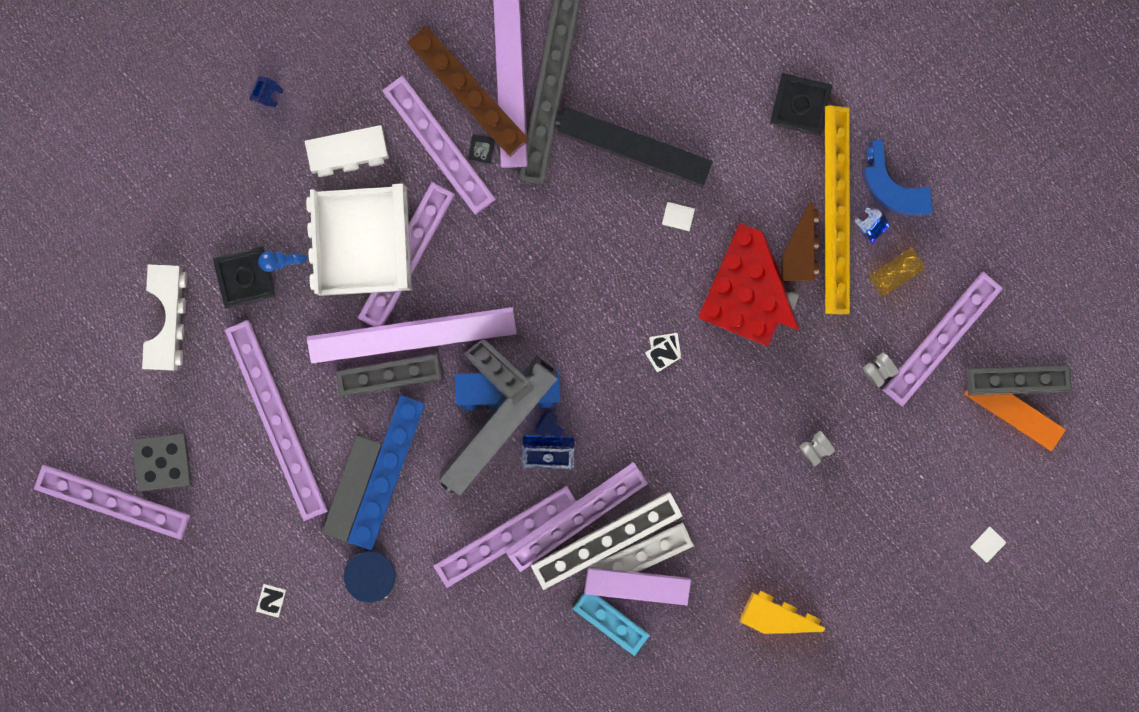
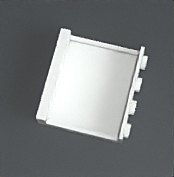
(359, 240)

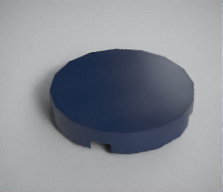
(369, 576)

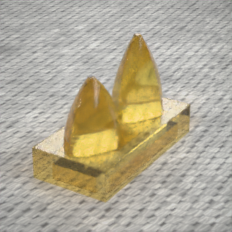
(896, 272)

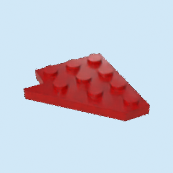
(749, 290)

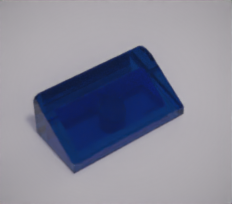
(548, 452)

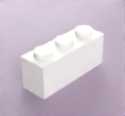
(347, 150)

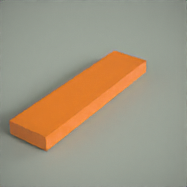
(1022, 418)

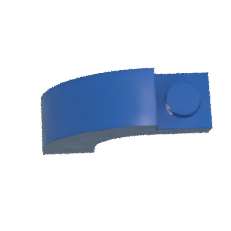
(889, 194)

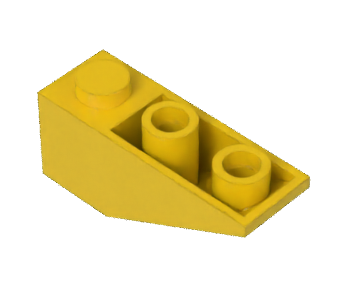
(771, 618)

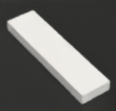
(649, 551)

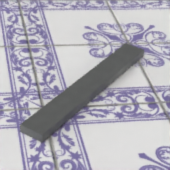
(549, 89)

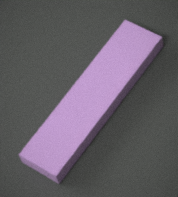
(637, 586)

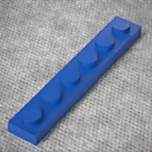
(386, 472)

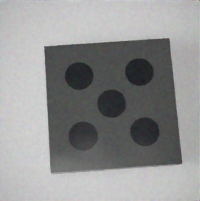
(161, 462)

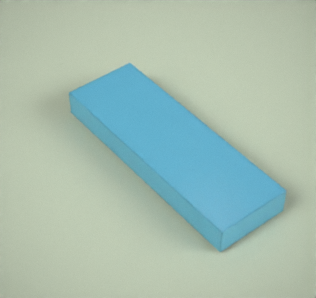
(611, 622)

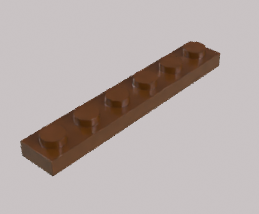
(468, 91)

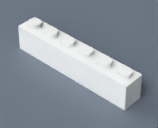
(606, 540)

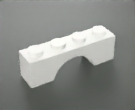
(163, 350)

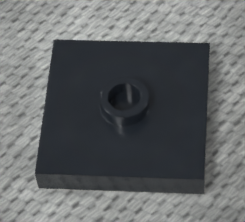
(800, 104)
(242, 278)

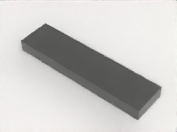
(499, 371)
(388, 375)
(1018, 380)
(351, 488)

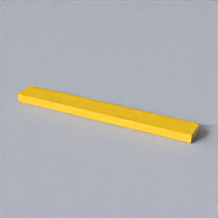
(837, 210)

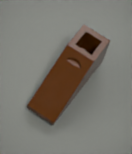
(798, 255)

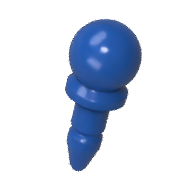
(270, 261)

